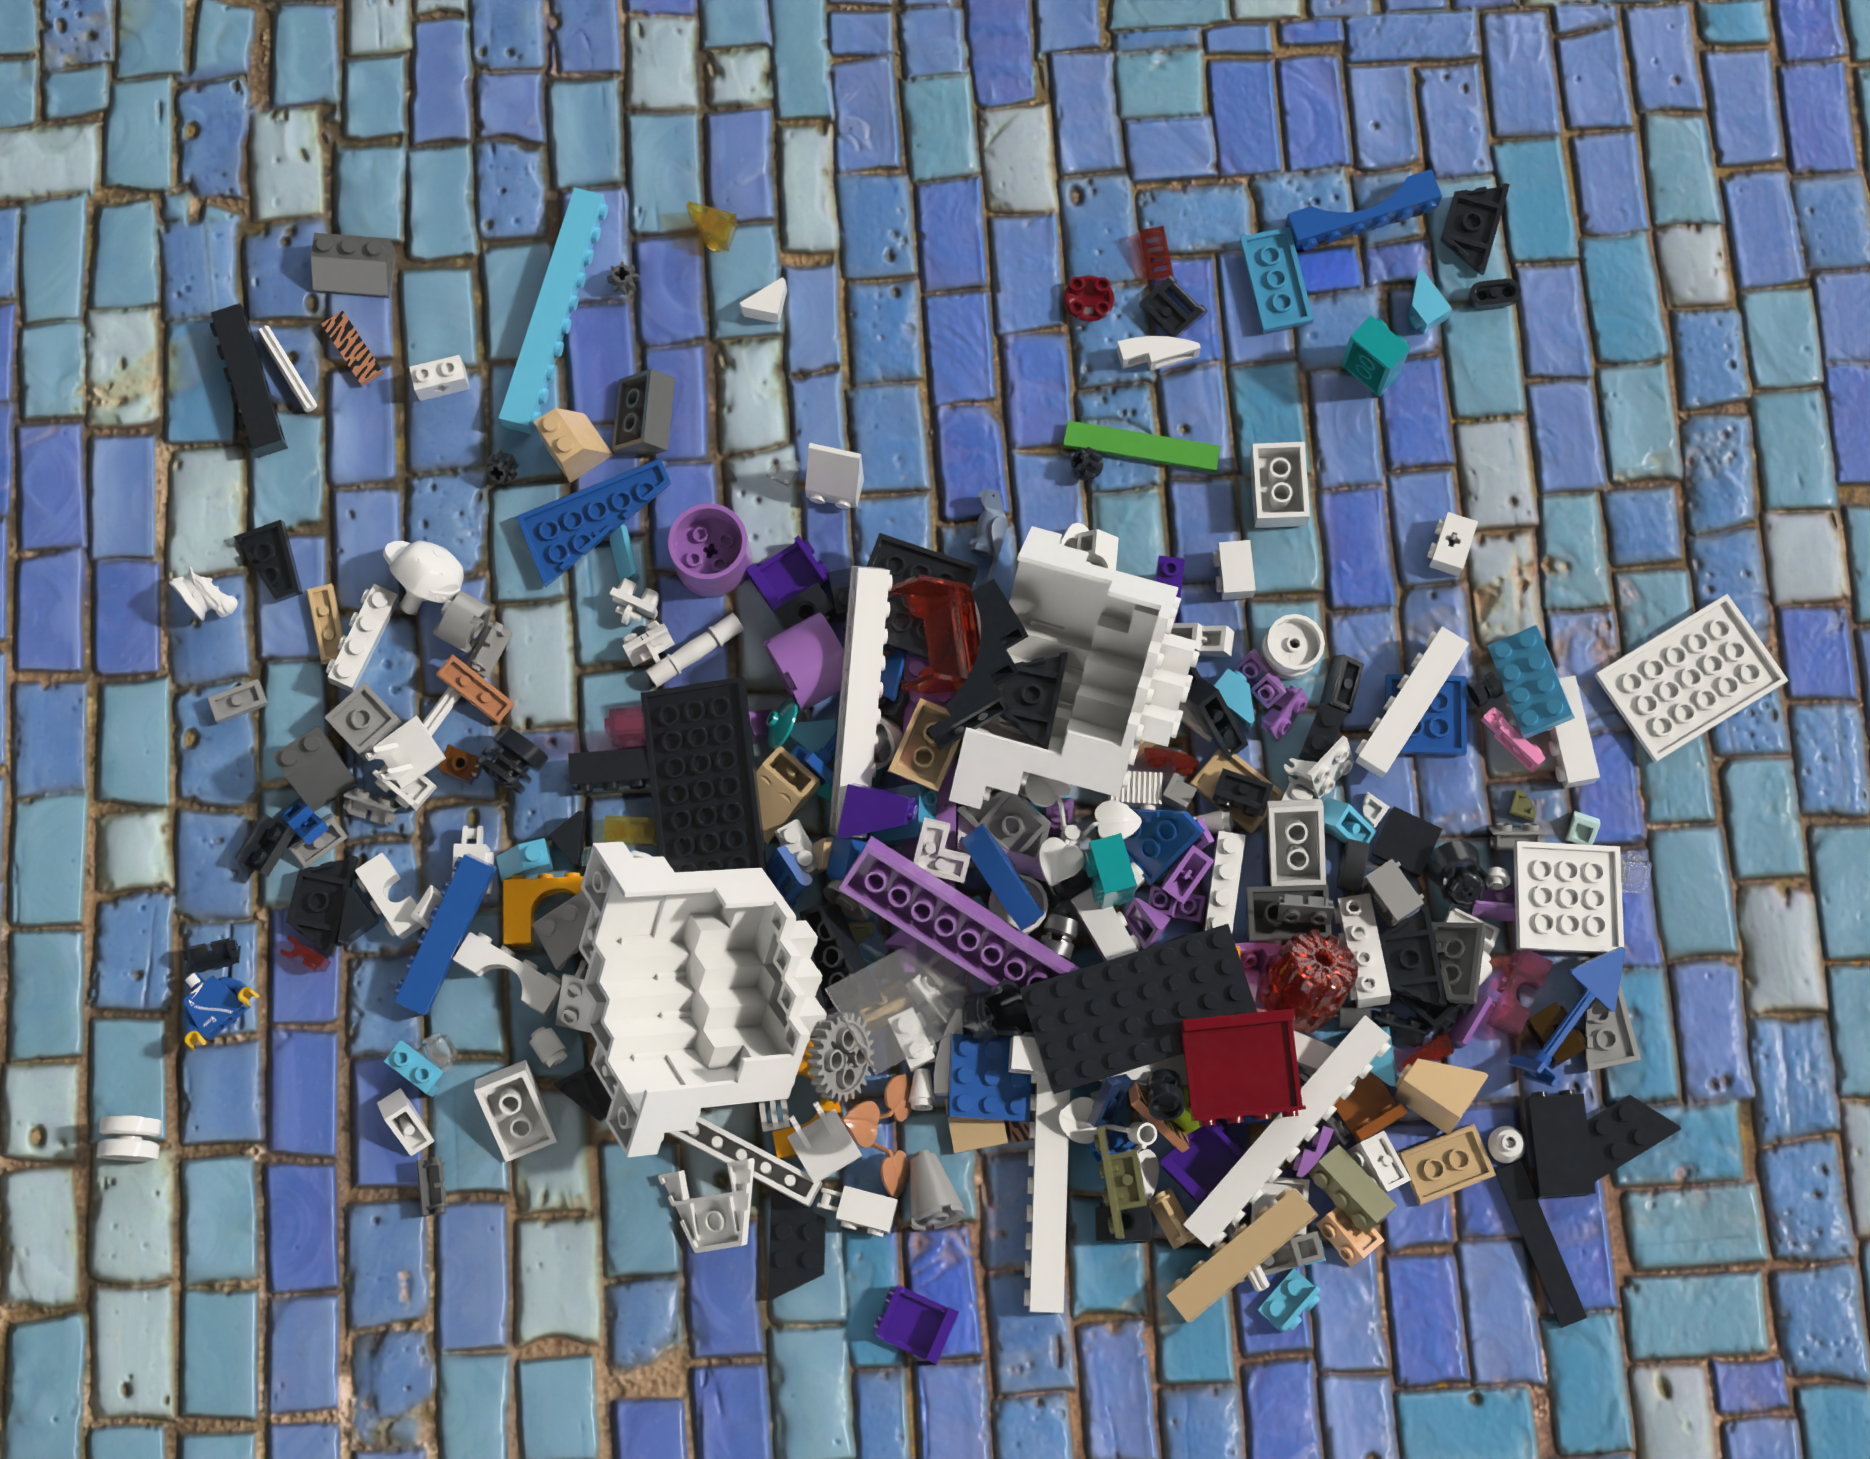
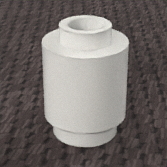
(548, 1046)

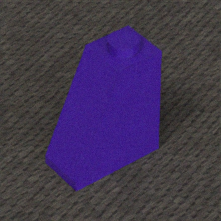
(873, 810)

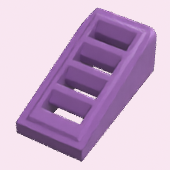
(1053, 816)

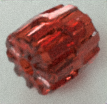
(1311, 978)

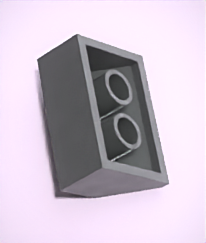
(352, 264)
(643, 413)
(1263, 910)

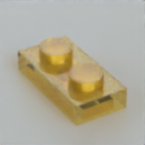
(630, 830)

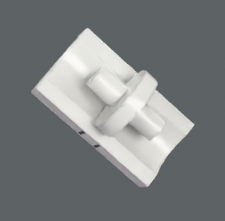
(624, 596)
(648, 644)

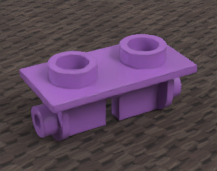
(1291, 705)

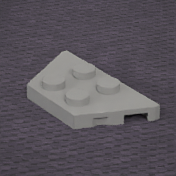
(1011, 822)

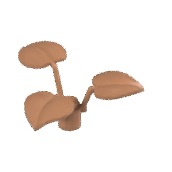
(863, 1125)

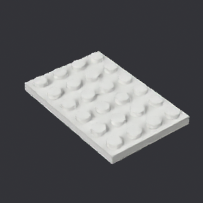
(1691, 678)

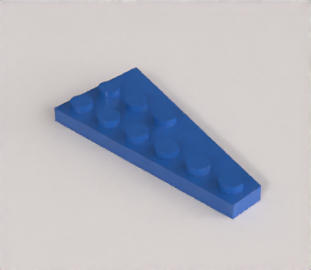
(577, 523)

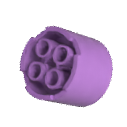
(699, 533)
(808, 660)

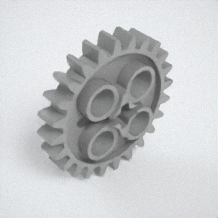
(837, 1061)

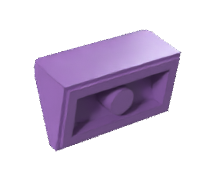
(1495, 905)
(1467, 1024)

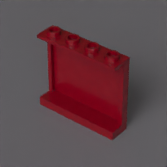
(1241, 1066)

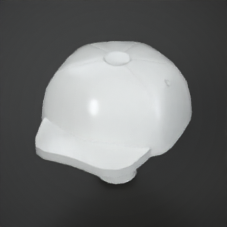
(424, 571)

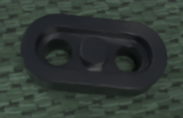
(1493, 295)

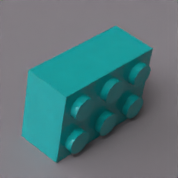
(1375, 355)
(1111, 871)

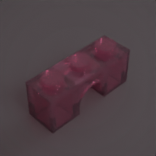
(626, 728)
(1507, 1013)

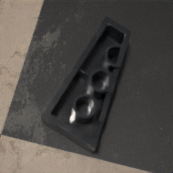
(836, 949)

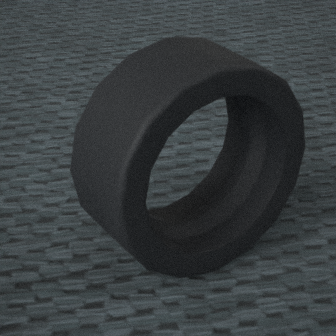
(1352, 865)

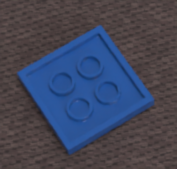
(1443, 724)
(981, 1081)

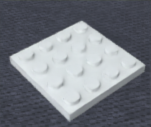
(1568, 897)

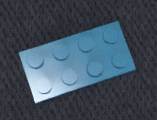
(1276, 280)
(1531, 682)

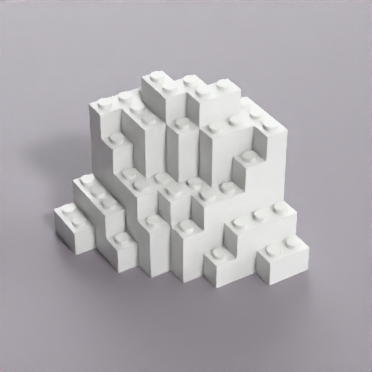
(1117, 681)
(692, 991)

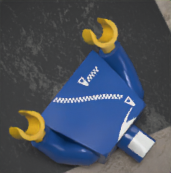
(213, 1006)

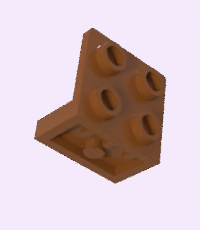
(1369, 1108)

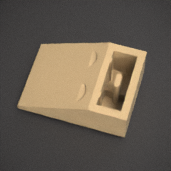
(783, 790)

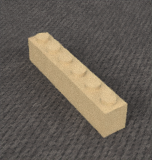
(1241, 1255)

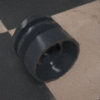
(512, 759)

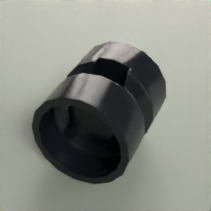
(1165, 1094)

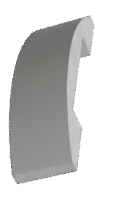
(1294, 1253)

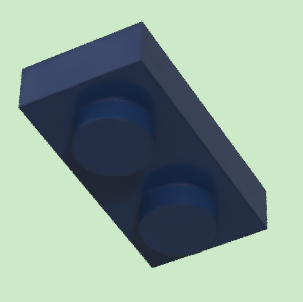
(1109, 1100)

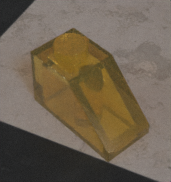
(713, 226)

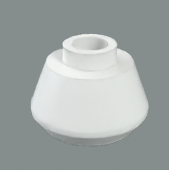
(1500, 1140)

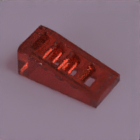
(1158, 232)
(1434, 1051)

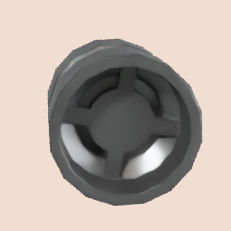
(1061, 928)

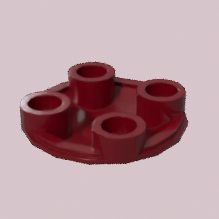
(1089, 298)

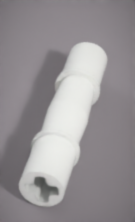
(694, 650)

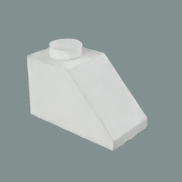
(405, 1122)

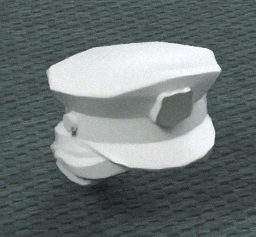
(203, 595)

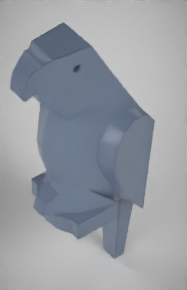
(990, 528)

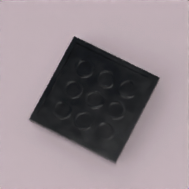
(906, 561)

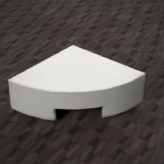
(1373, 809)

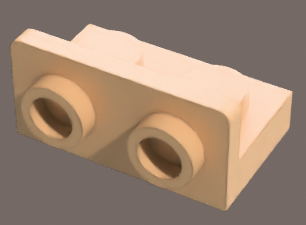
(1347, 1238)

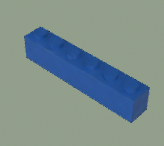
(445, 933)

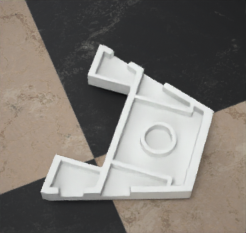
(714, 1219)

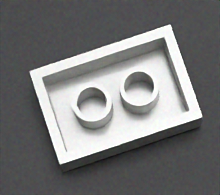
(1279, 484)
(1296, 842)

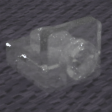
(1635, 872)

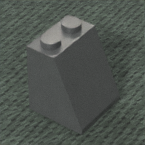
(315, 769)

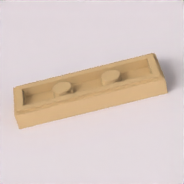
(325, 621)

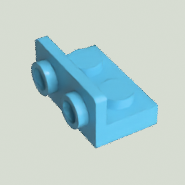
(414, 1068)
(1288, 1301)

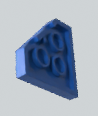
(1161, 840)

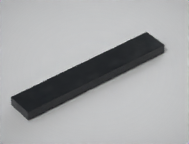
(1540, 1244)

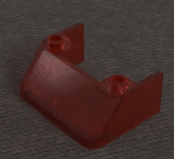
(949, 631)

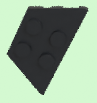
(1474, 223)
(1035, 697)
(320, 900)
(1413, 959)
(587, 1091)
(1625, 1133)
(795, 1246)

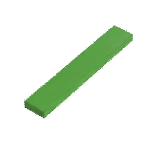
(1142, 446)

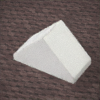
(766, 303)

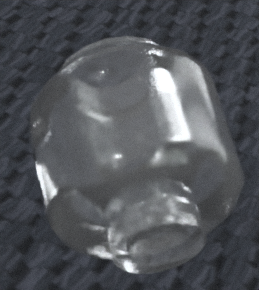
(439, 1051)

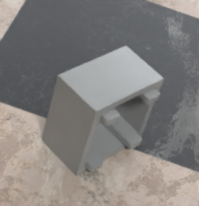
(363, 720)
(1391, 894)

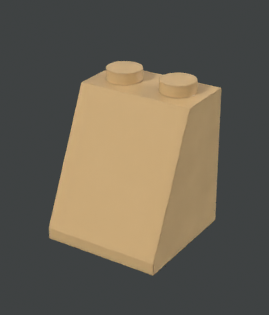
(572, 442)
(1439, 1091)

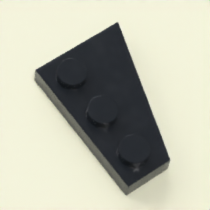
(273, 558)

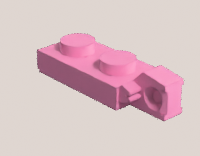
(1512, 740)

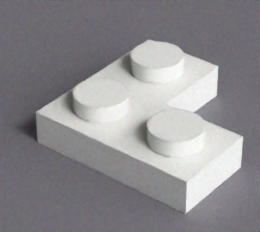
(933, 856)

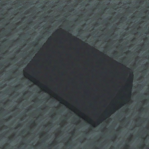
(1342, 683)

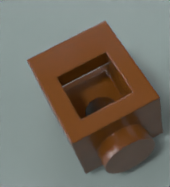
(465, 774)

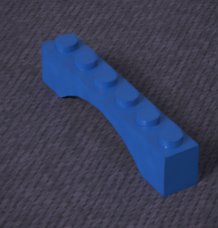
(1316, 225)

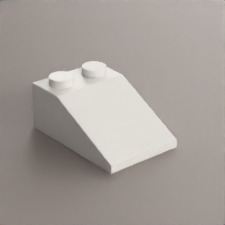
(833, 476)
(515, 1110)

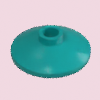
(781, 722)

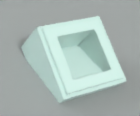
(1582, 829)

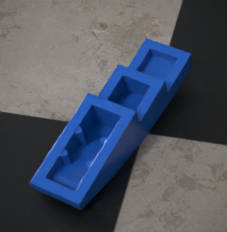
(1002, 877)

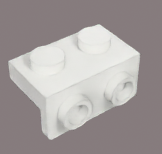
(411, 796)

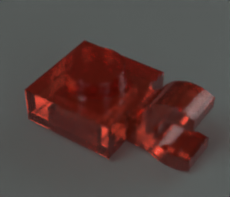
(311, 958)

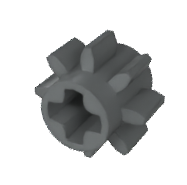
(616, 278)

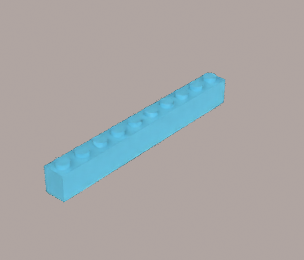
(553, 311)

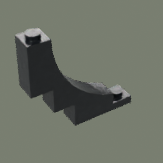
(979, 696)
(1214, 716)

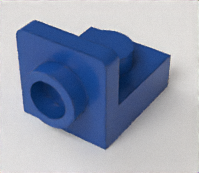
(1118, 1143)

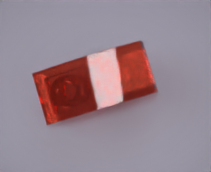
(1179, 762)

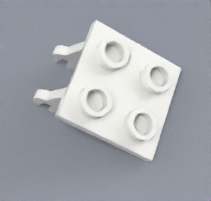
(407, 753)
(1322, 775)
(574, 1002)
(823, 1145)

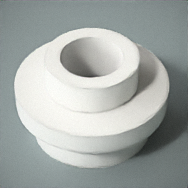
(1498, 878)

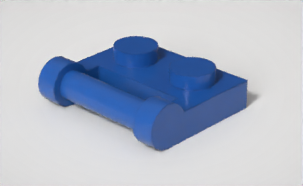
(783, 867)

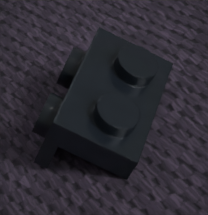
(1242, 793)

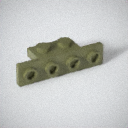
(1123, 1181)

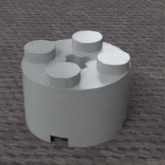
(463, 621)

